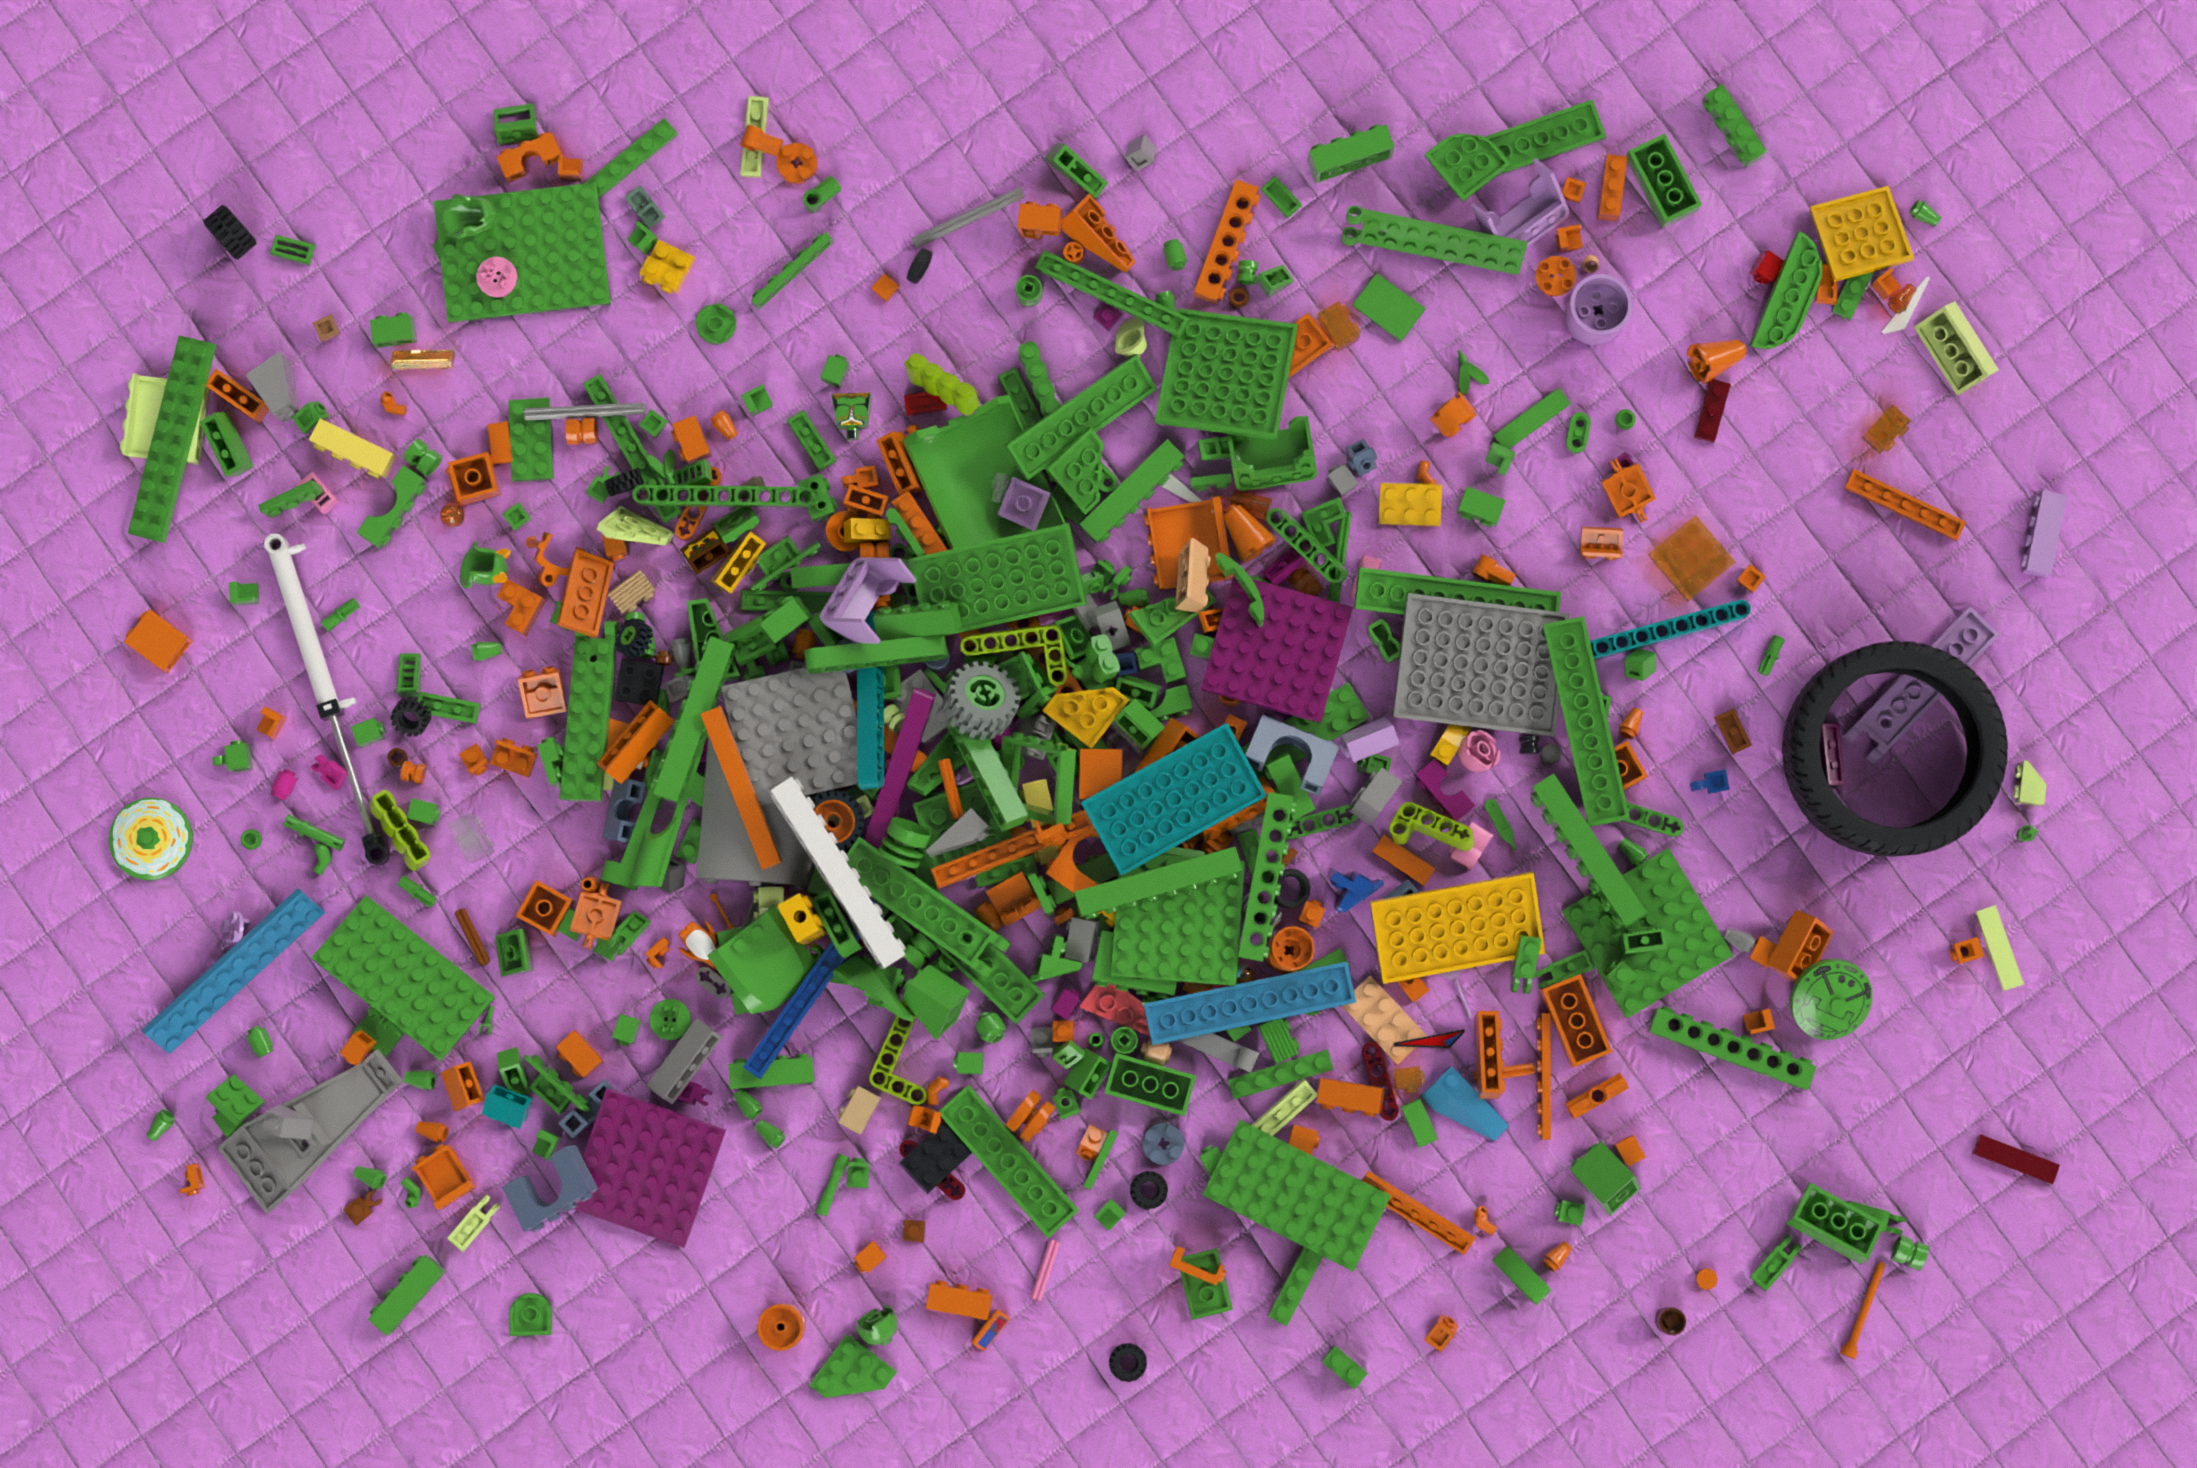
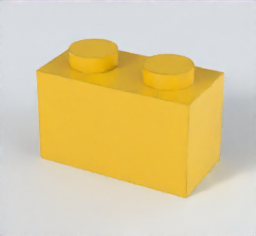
(866, 530)

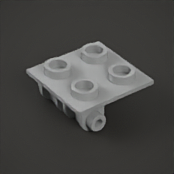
(1039, 727)

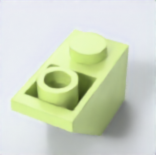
(2030, 786)

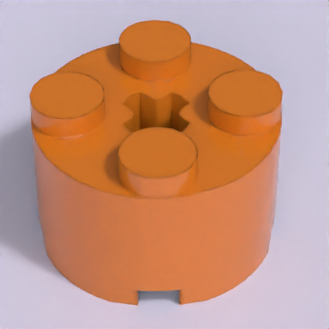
(1452, 415)

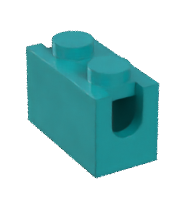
(506, 1106)

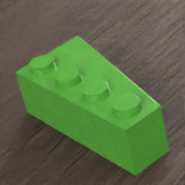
(703, 626)

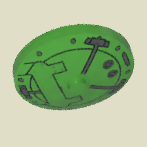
(1831, 999)

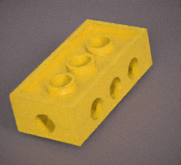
(794, 912)

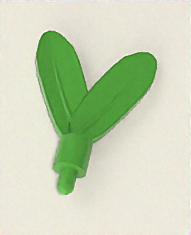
(1467, 370)
(664, 470)

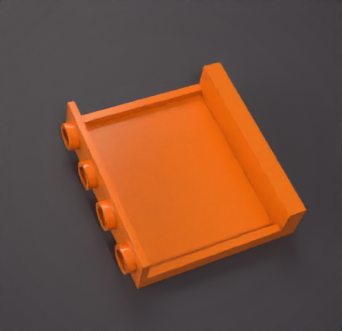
(1172, 529)

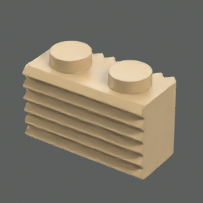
(632, 593)

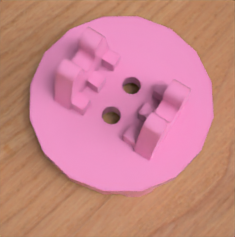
(488, 273)

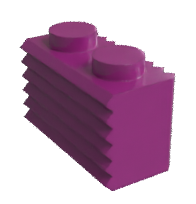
(1066, 1003)

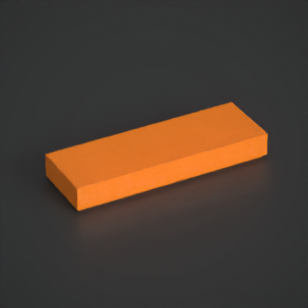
(1403, 860)

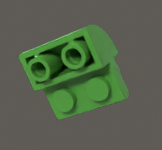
(750, 641)

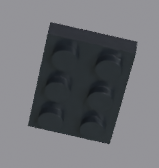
(935, 1158)

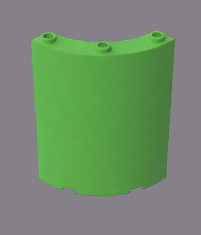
(957, 472)

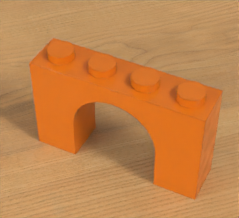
(1063, 868)

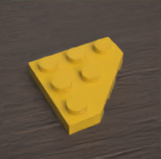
(1087, 712)

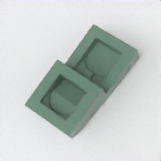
(644, 207)

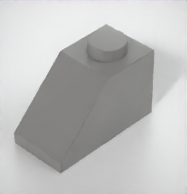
(287, 1123)

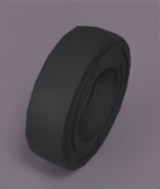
(919, 265)

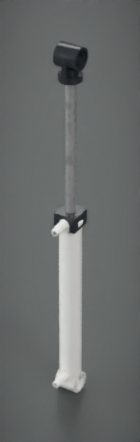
(328, 704)

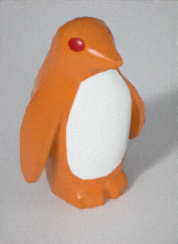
(698, 942)

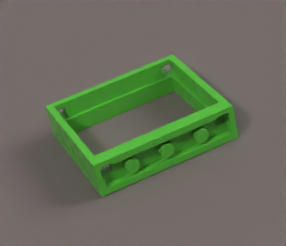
(1064, 780)

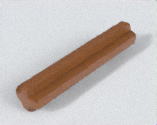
(472, 936)

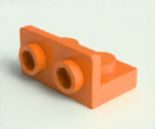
(514, 758)

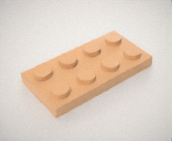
(1383, 1019)

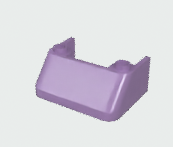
(1532, 216)
(857, 594)

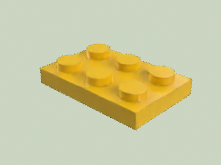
(1410, 504)

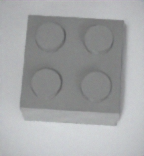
(1374, 795)

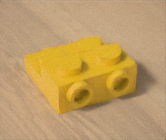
(666, 267)

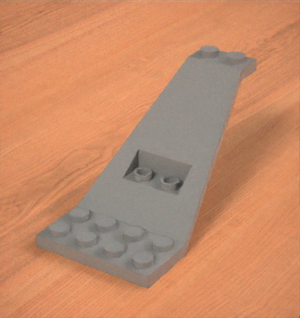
(278, 1165)

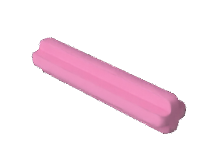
(1045, 1269)

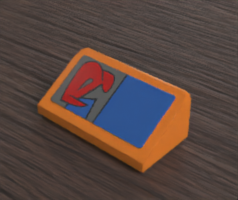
(990, 1330)

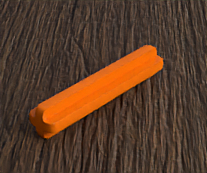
(951, 788)
(1514, 1071)

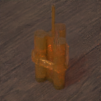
(1255, 505)

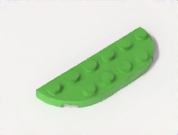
(1790, 295)

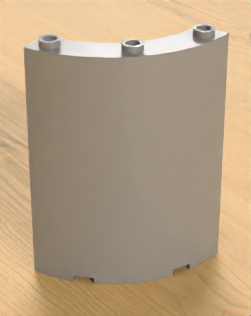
(725, 844)

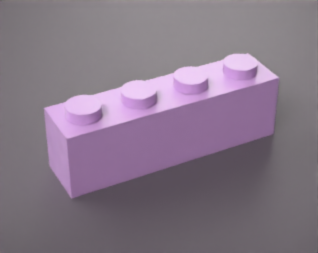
(2044, 533)

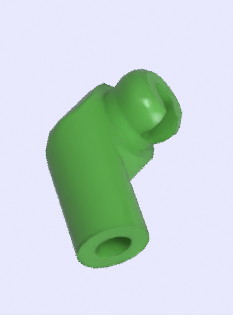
(323, 858)
(414, 1193)

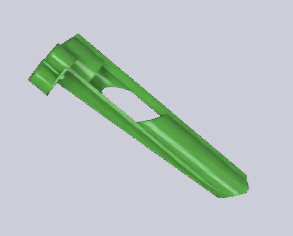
(649, 853)

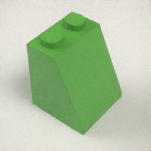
(935, 999)
(1605, 1178)

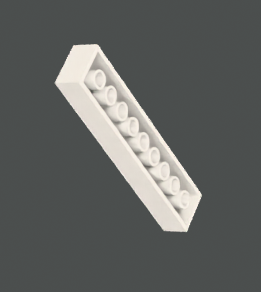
(836, 872)

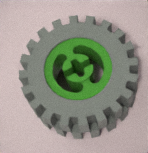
(972, 710)

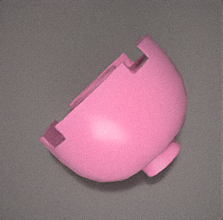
(1478, 751)

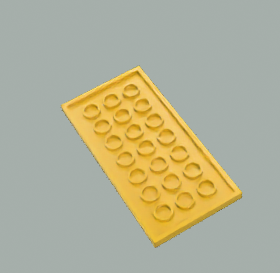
(1455, 927)

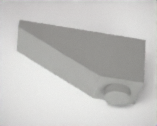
(964, 832)

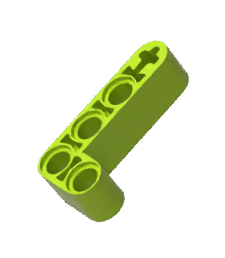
(1433, 830)

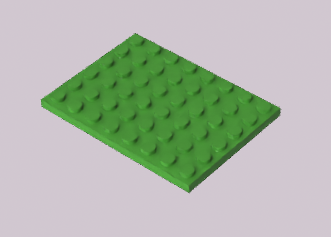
(550, 240)

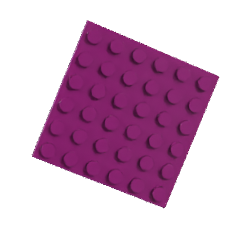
(1285, 661)
(649, 1166)

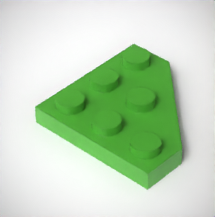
(1080, 470)
(852, 1371)

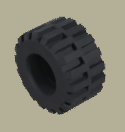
(230, 232)

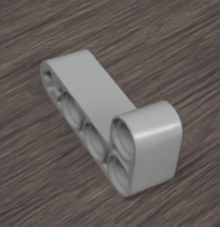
(1223, 1050)

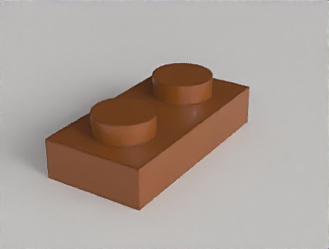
(1732, 731)

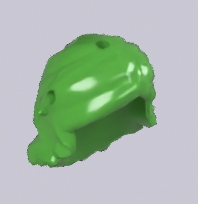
(467, 216)

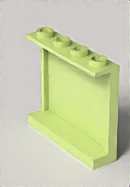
(142, 414)

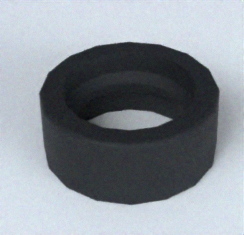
(1304, 893)

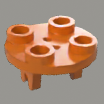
(1557, 285)

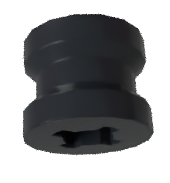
(1529, 745)

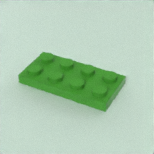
(530, 442)

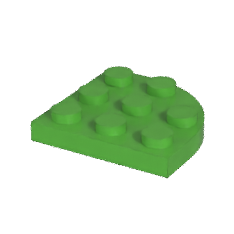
(1467, 163)

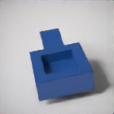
(1714, 782)

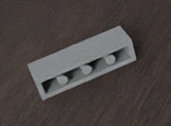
(684, 1061)

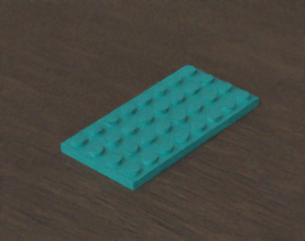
(1173, 799)

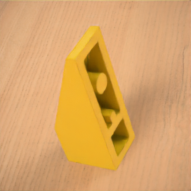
(1449, 744)

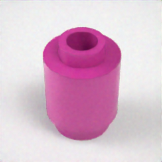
(283, 784)

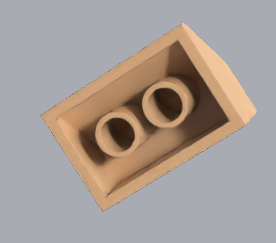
(1192, 577)

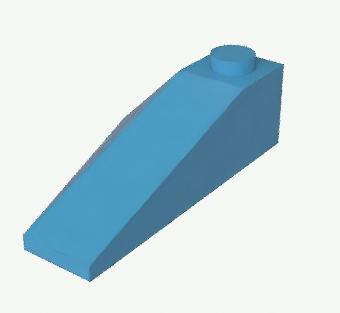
(1459, 1101)

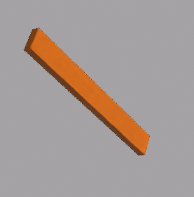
(741, 787)
(1002, 852)

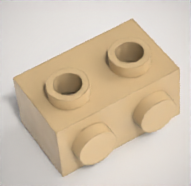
(858, 1110)

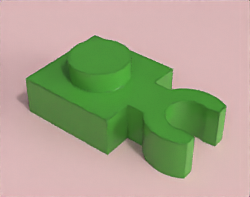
(597, 488)

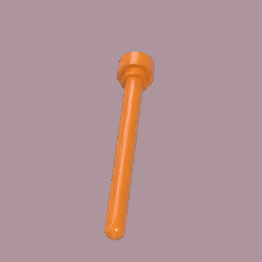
(1850, 1348)

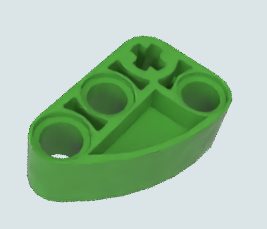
(1521, 1275)

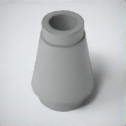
(681, 650)
(1741, 940)

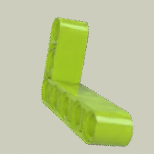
(1022, 642)
(887, 1070)

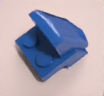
(1355, 888)

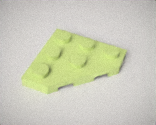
(630, 526)

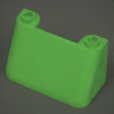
(1271, 463)

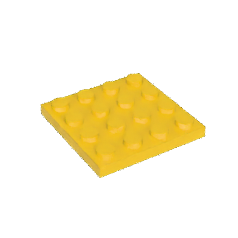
(1861, 233)

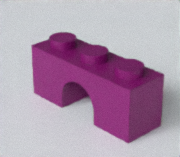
(1430, 779)

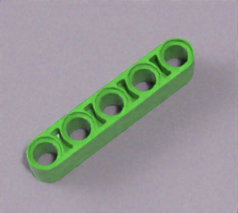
(1298, 540)

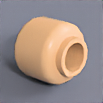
(1156, 1054)

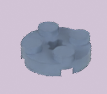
(1169, 1133)

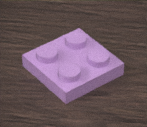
(1024, 503)

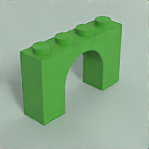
(1102, 972)

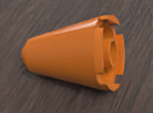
(1714, 358)
(1247, 533)

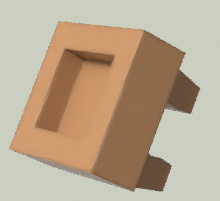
(326, 328)

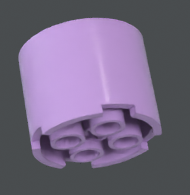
(1600, 293)

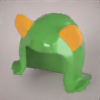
(484, 566)

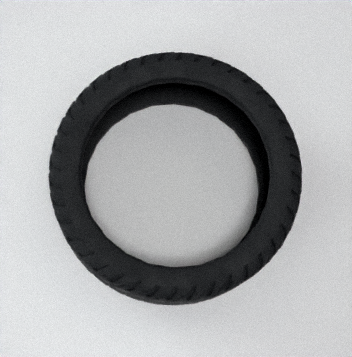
(1983, 735)

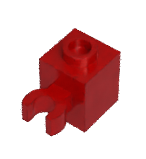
(1766, 267)

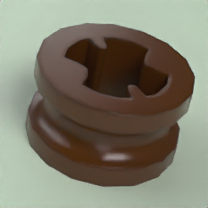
(392, 753)

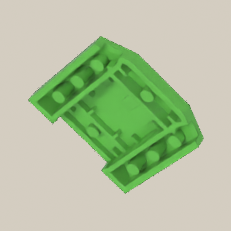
(763, 962)

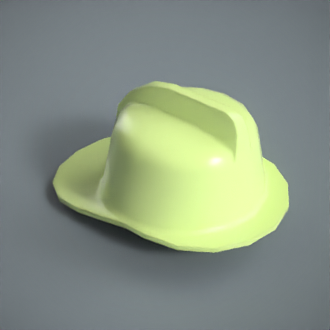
(1131, 338)

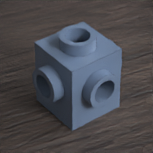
(1361, 457)

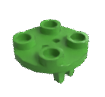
(671, 1009)

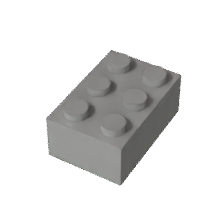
(936, 722)

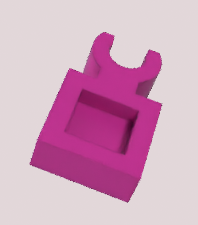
(331, 771)

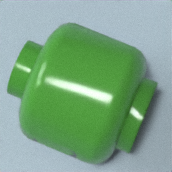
(990, 1027)

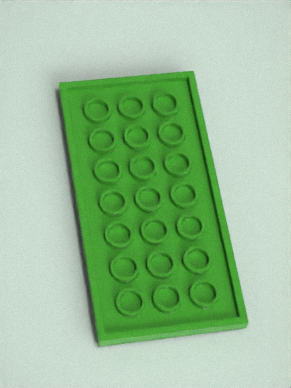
(1003, 577)
(403, 978)
(1296, 1195)

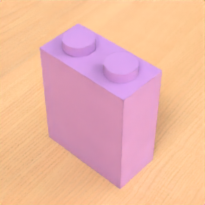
(1368, 739)

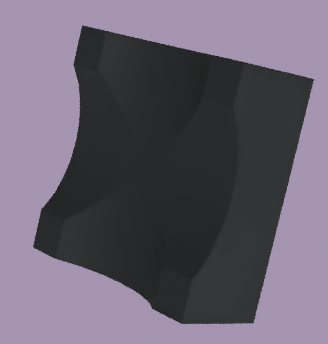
(638, 682)

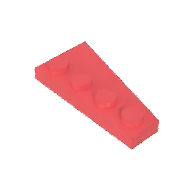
(1117, 1007)

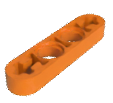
(682, 524)

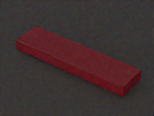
(2016, 1159)

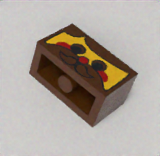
(705, 551)

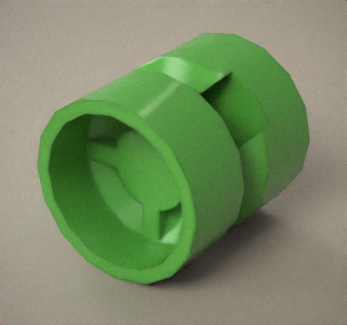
(1029, 291)
(420, 455)
(919, 950)
(1124, 1040)
(1906, 1251)

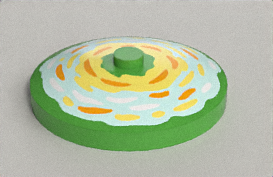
(150, 839)

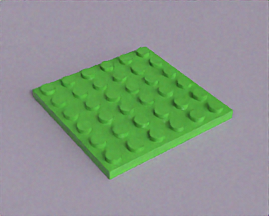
(1227, 375)
(1670, 903)
(1182, 935)

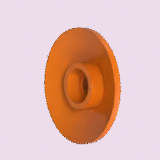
(833, 529)

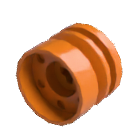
(1300, 947)

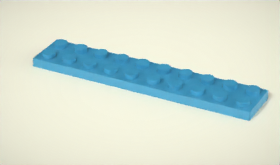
(233, 971)
(1249, 1003)

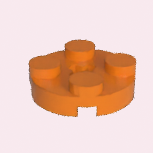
(803, 172)

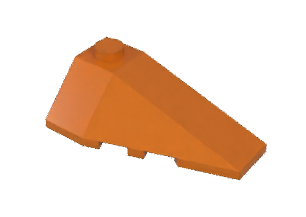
(1090, 229)

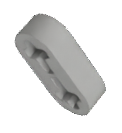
(710, 986)

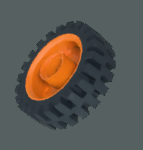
(848, 812)

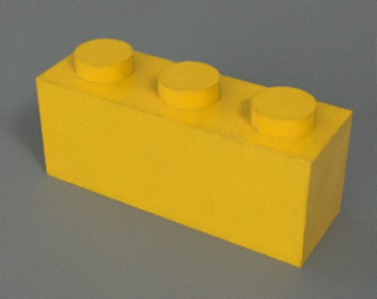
(738, 562)

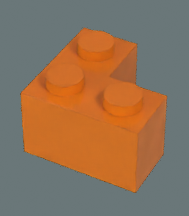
(1039, 220)
(526, 606)

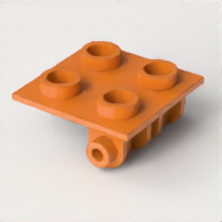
(1013, 899)

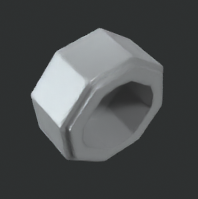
(1550, 754)

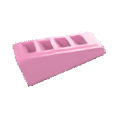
(330, 503)

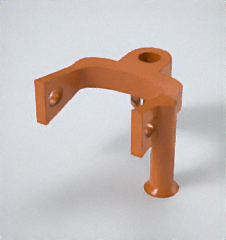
(547, 568)

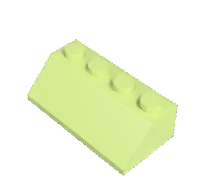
(1956, 348)

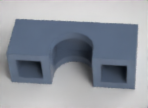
(623, 797)
(578, 1120)

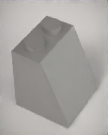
(276, 386)

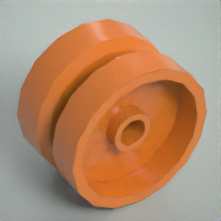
(1032, 1117)
(792, 1320)

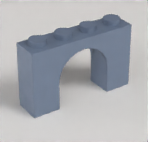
(1273, 733)
(576, 1186)

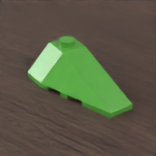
(869, 978)

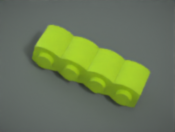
(941, 384)
(396, 826)

